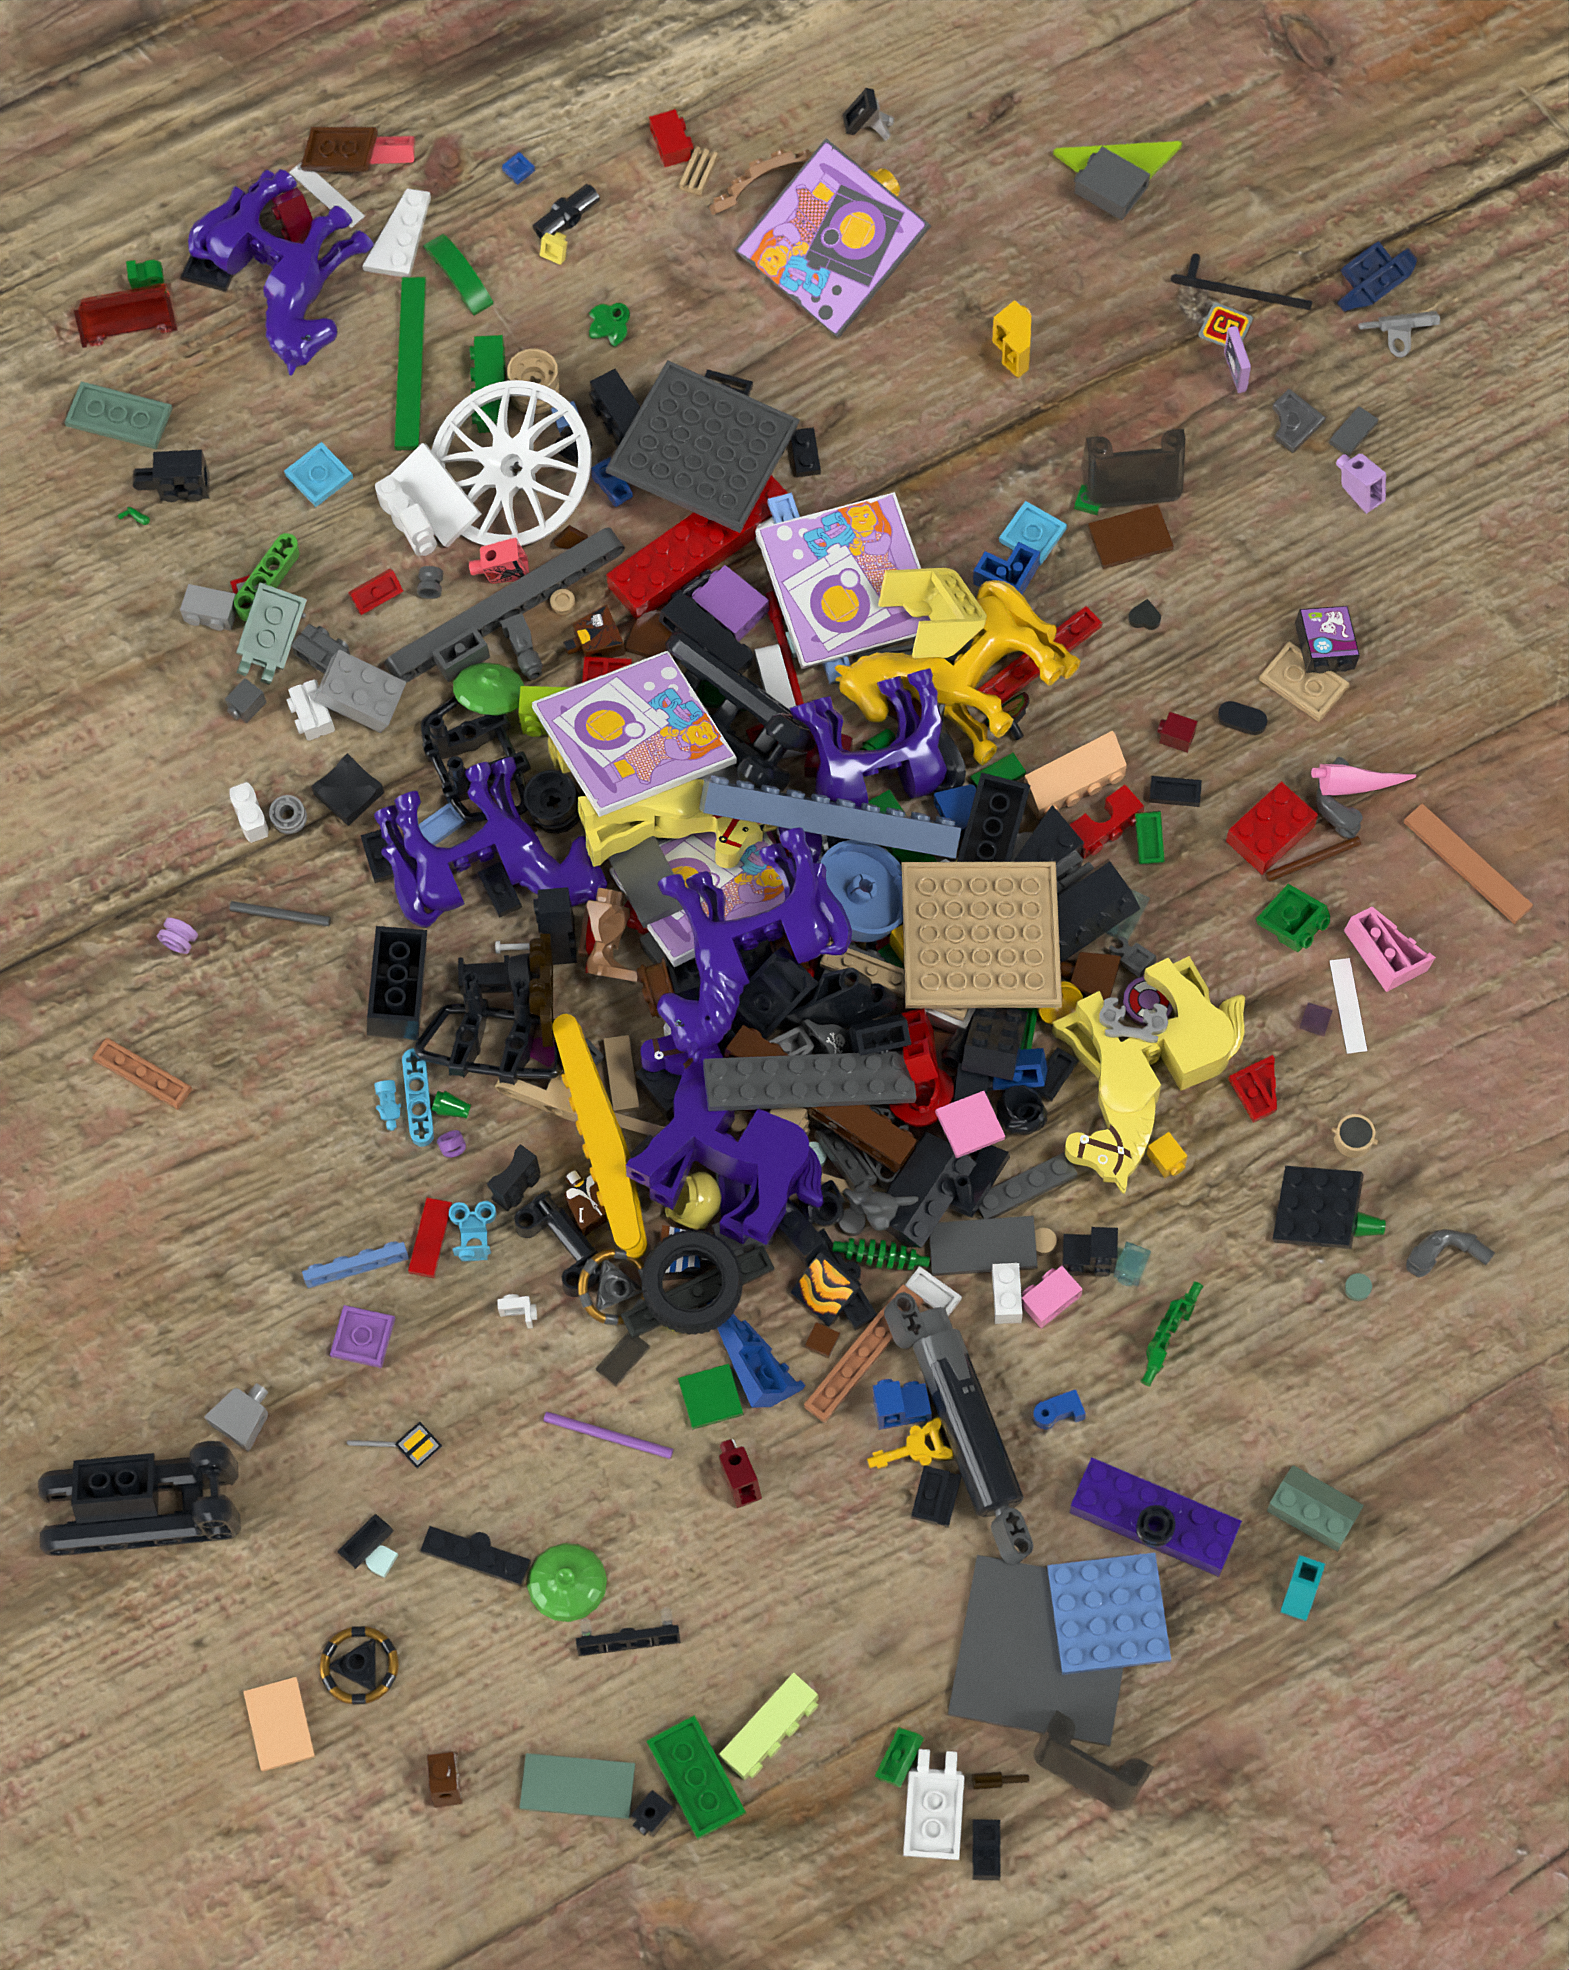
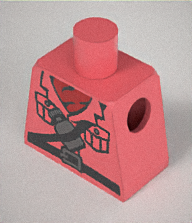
(501, 562)

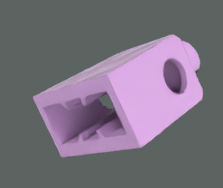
(1363, 481)

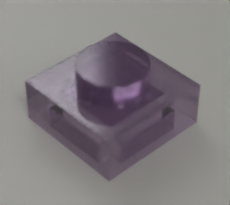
(1316, 1019)

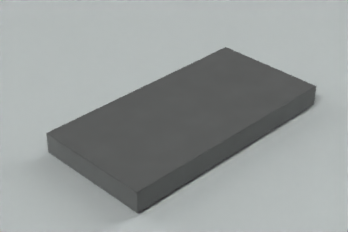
(639, 874)
(979, 1244)

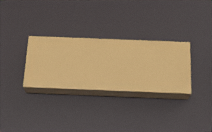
(621, 1074)

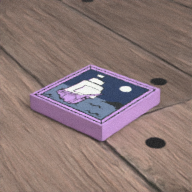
(1237, 359)

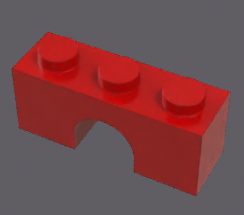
(1122, 809)
(921, 1054)

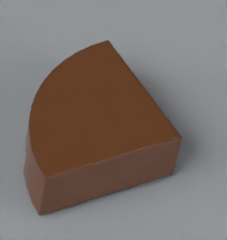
(569, 537)

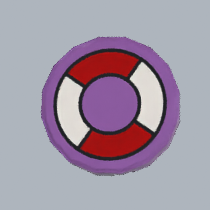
(1142, 996)

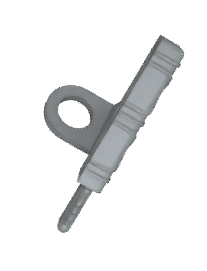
(1400, 327)

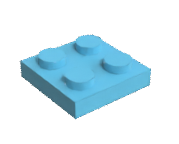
(318, 474)
(1034, 529)

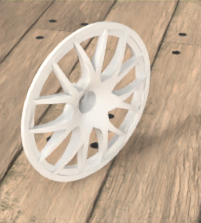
(511, 452)

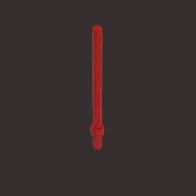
(776, 617)

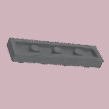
(1027, 1186)

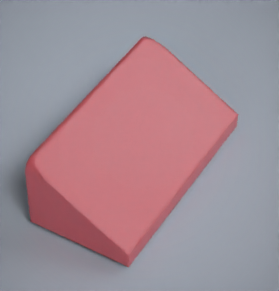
(394, 150)

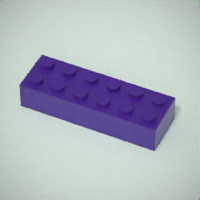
(1117, 1498)

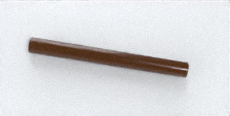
(1313, 858)

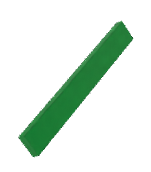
(410, 363)

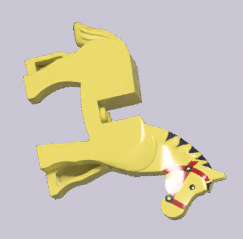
(664, 815)

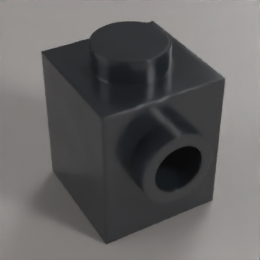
(651, 1814)

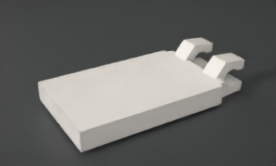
(934, 1809)

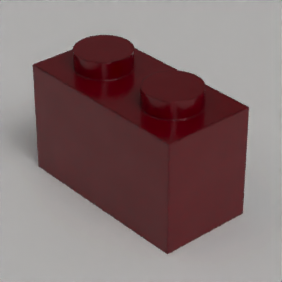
(294, 215)

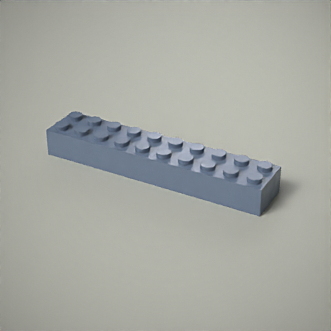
(830, 818)

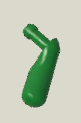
(138, 517)

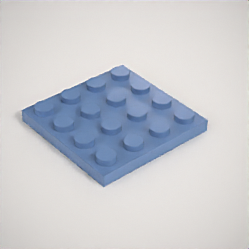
(1109, 1613)

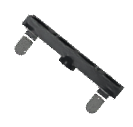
(627, 1637)

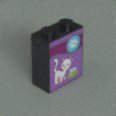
(1327, 639)

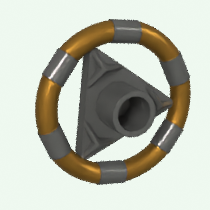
(613, 1285)

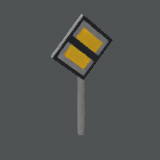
(416, 1444)

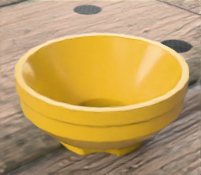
(1070, 997)

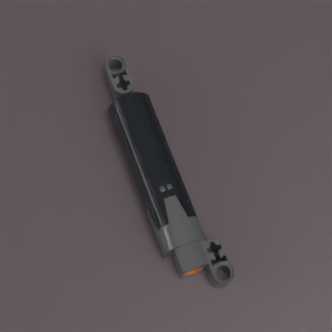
(964, 1419)

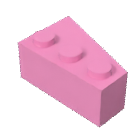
(1386, 950)

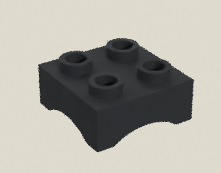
(348, 790)
(515, 1179)

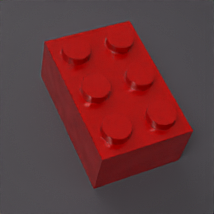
(1271, 828)

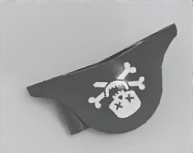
(827, 1038)

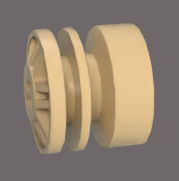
(535, 367)

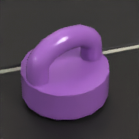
(451, 1141)

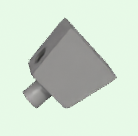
(240, 1416)

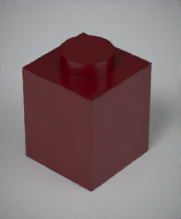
(1177, 731)

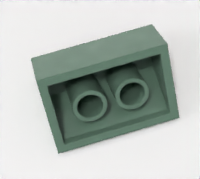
(1314, 1508)

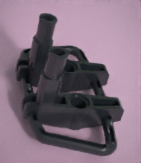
(444, 743)
(471, 1032)

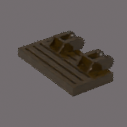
(542, 989)

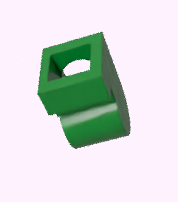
(144, 273)

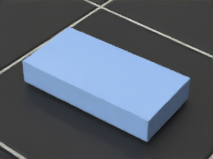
(441, 824)

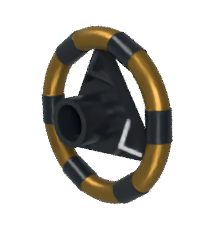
(359, 1665)

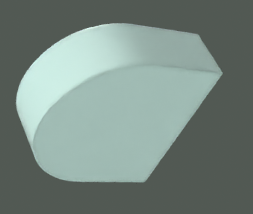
(381, 1560)

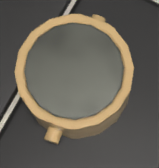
(1354, 1135)

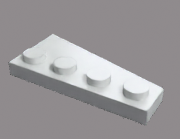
(399, 240)

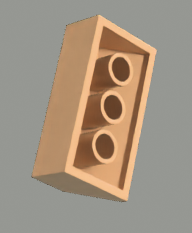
(1076, 775)

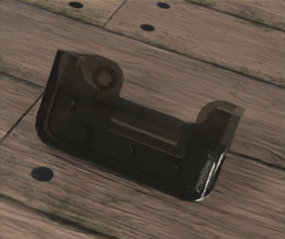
(1134, 475)
(1083, 1771)

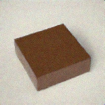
(822, 1340)

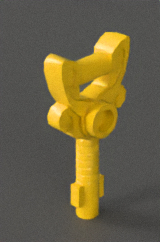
(916, 1447)

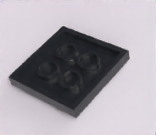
(1318, 1207)

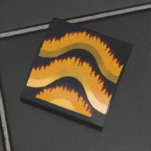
(826, 1288)

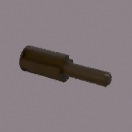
(996, 1780)

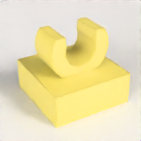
(554, 247)

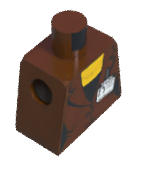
(596, 636)

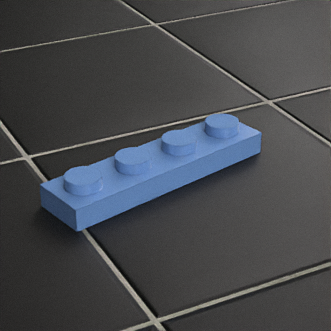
(363, 1262)

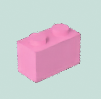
(1050, 1296)

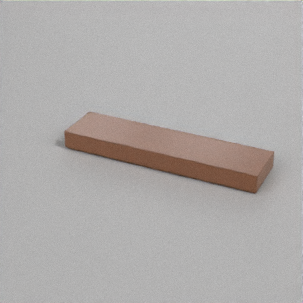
(142, 1073)

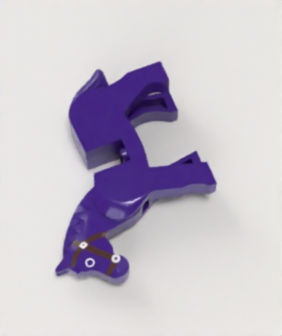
(768, 1156)

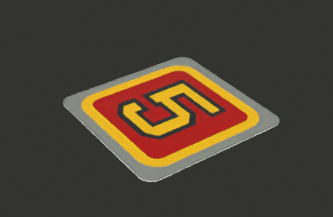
(1220, 319)

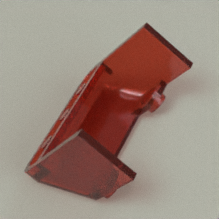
(125, 313)

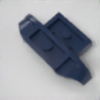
(1375, 275)

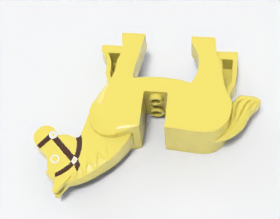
(1192, 1047)

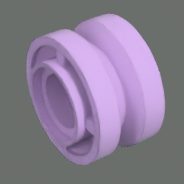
(177, 935)

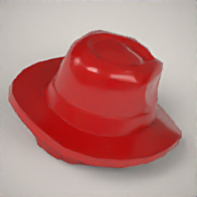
(929, 1097)

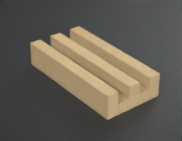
(704, 156)

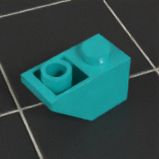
(1302, 1588)

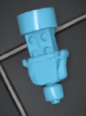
(388, 1108)

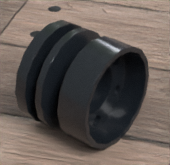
(547, 790)

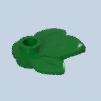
(607, 325)

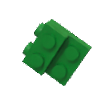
(1294, 918)

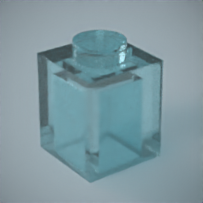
(1132, 1264)

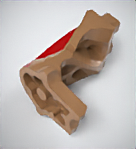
(603, 933)

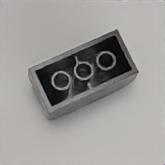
(397, 983)

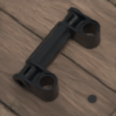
(545, 1213)

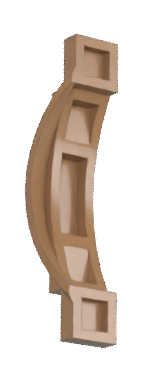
(758, 168)

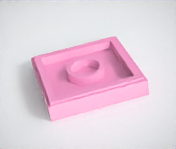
(970, 1124)

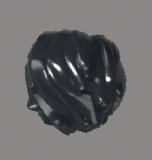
(1021, 1110)

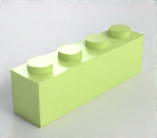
(769, 1726)

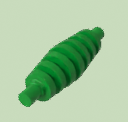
(880, 1253)

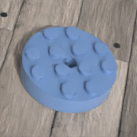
(868, 887)

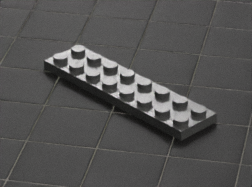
(807, 1081)

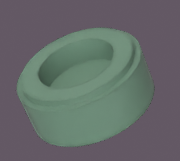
(1358, 1287)

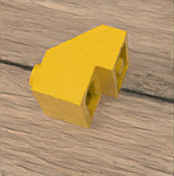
(1013, 337)

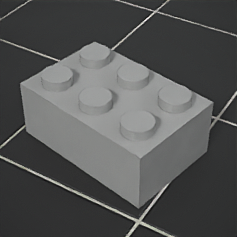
(359, 691)

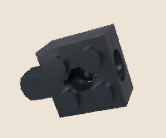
(175, 476)

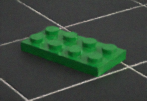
(696, 1777)

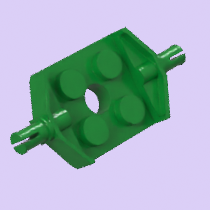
(1157, 1347)

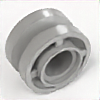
(291, 825)

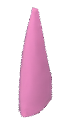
(1344, 779)

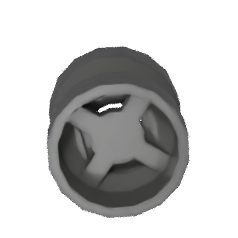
(430, 582)

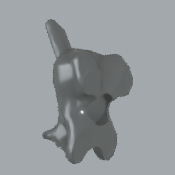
(876, 1205)

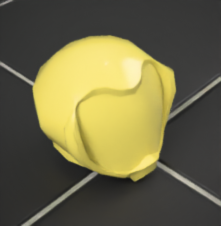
(697, 1201)

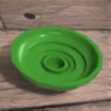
(488, 688)
(567, 1582)

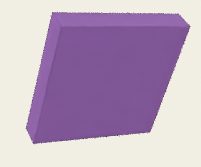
(362, 1336)

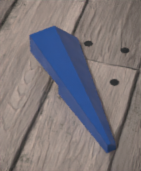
(760, 1374)

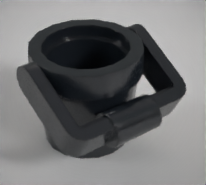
(832, 1209)

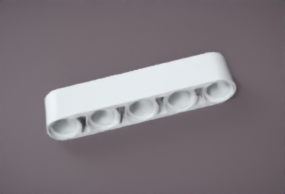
(775, 679)

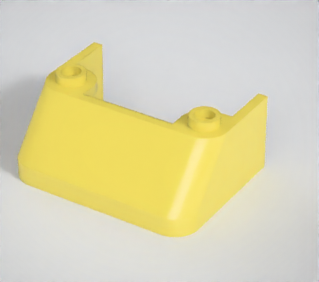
(942, 597)

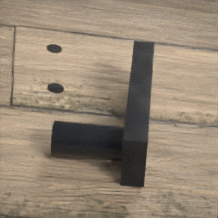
(976, 1186)

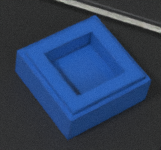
(518, 168)

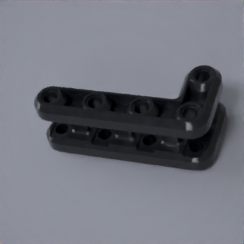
(740, 693)
(200, 1519)

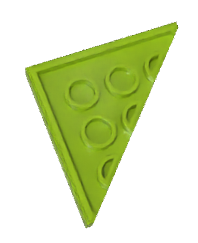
(1147, 156)

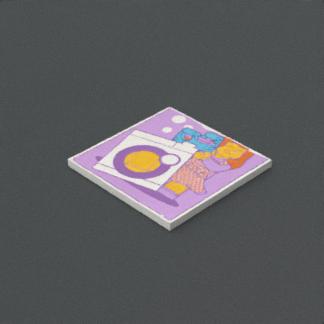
(832, 576)
(633, 733)
(748, 888)

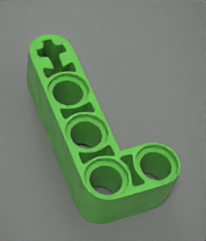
(264, 575)

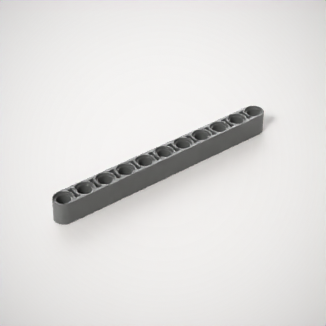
(509, 601)

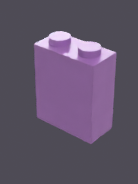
(731, 602)

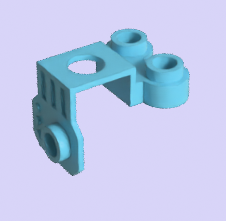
(471, 1227)

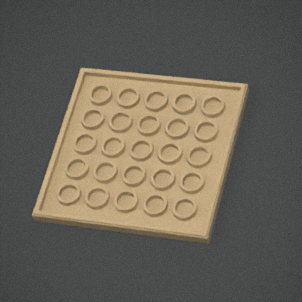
(981, 935)

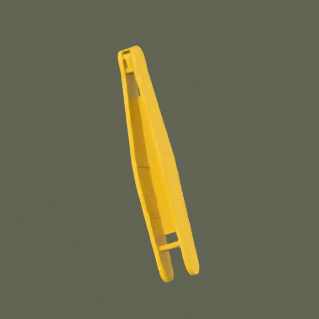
(602, 1137)

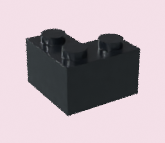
(1091, 1253)

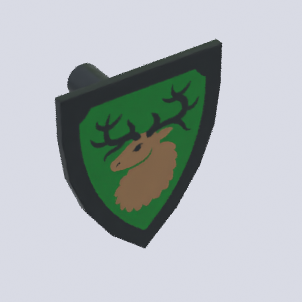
(1016, 709)

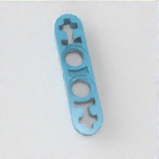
(416, 1097)

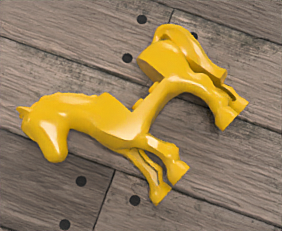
(1007, 629)

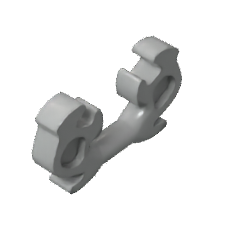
(1110, 1018)

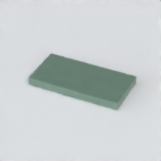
(118, 415)
(577, 1786)

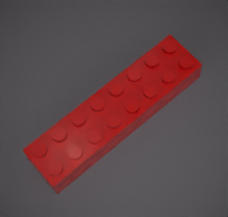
(681, 554)

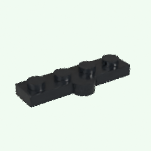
(859, 1310)
(475, 1555)

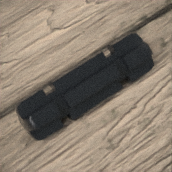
(689, 588)

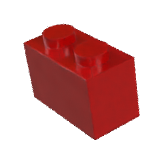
(670, 138)

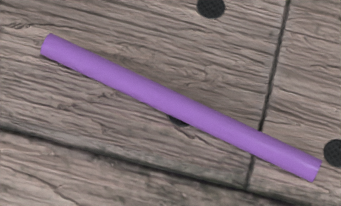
(608, 1435)

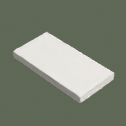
(437, 493)

